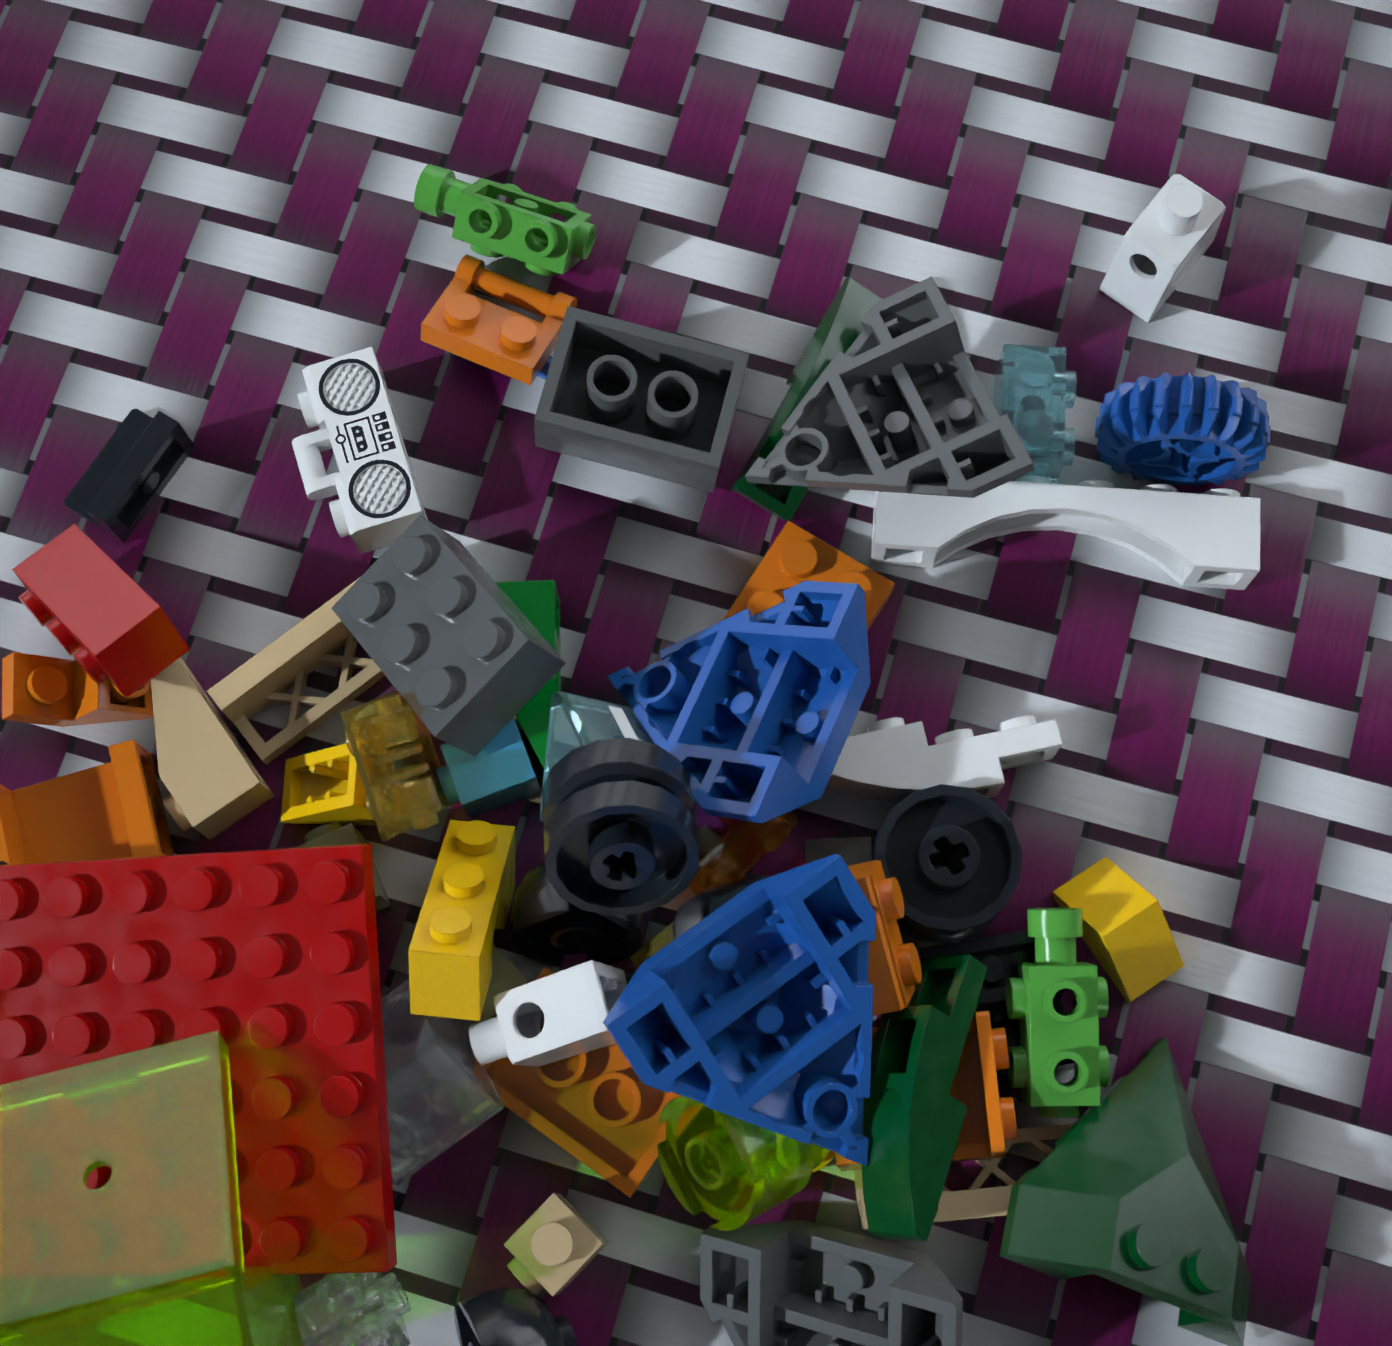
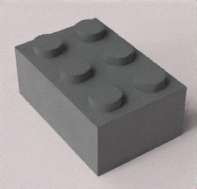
(639, 399)
(447, 637)

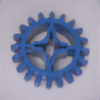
(1183, 430)

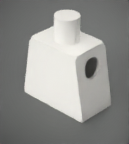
(1173, 235)
(573, 1011)

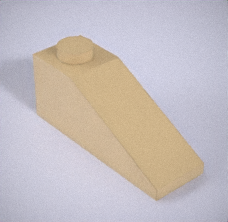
(200, 757)

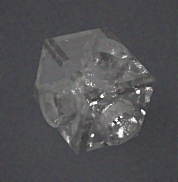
(353, 1311)

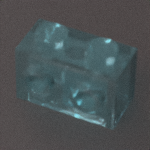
(1034, 392)

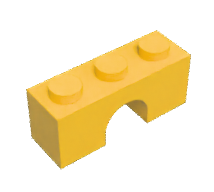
(458, 919)

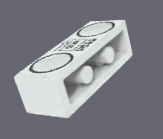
(359, 423)

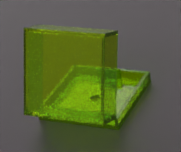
(159, 1243)

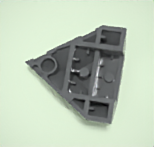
(899, 412)
(824, 1288)

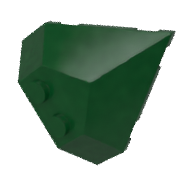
(1136, 1205)

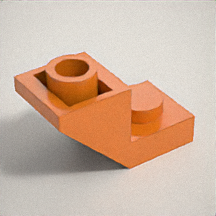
(63, 694)

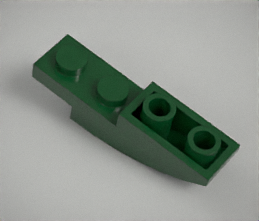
(834, 334)
(909, 1112)

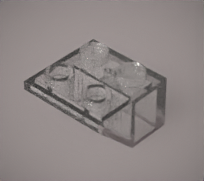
(431, 1083)

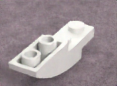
(896, 758)

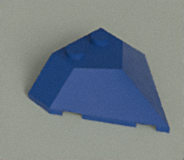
(760, 700)
(764, 1009)

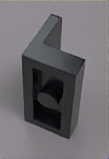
(130, 473)

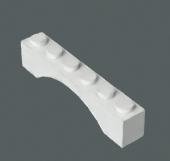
(1190, 536)

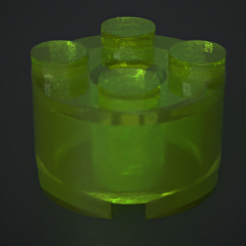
(729, 1164)

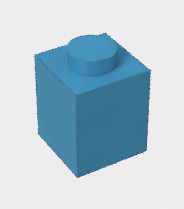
(492, 777)

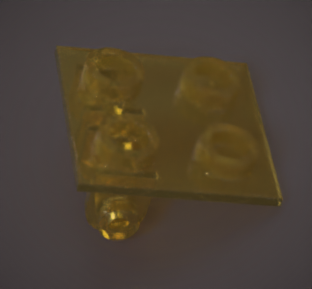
(395, 764)

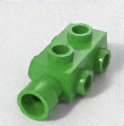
(502, 229)
(1052, 1036)

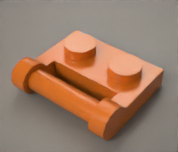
(493, 333)

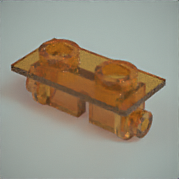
(738, 850)

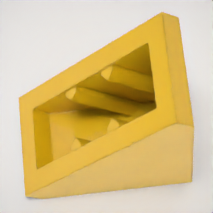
(324, 789)
(1122, 927)

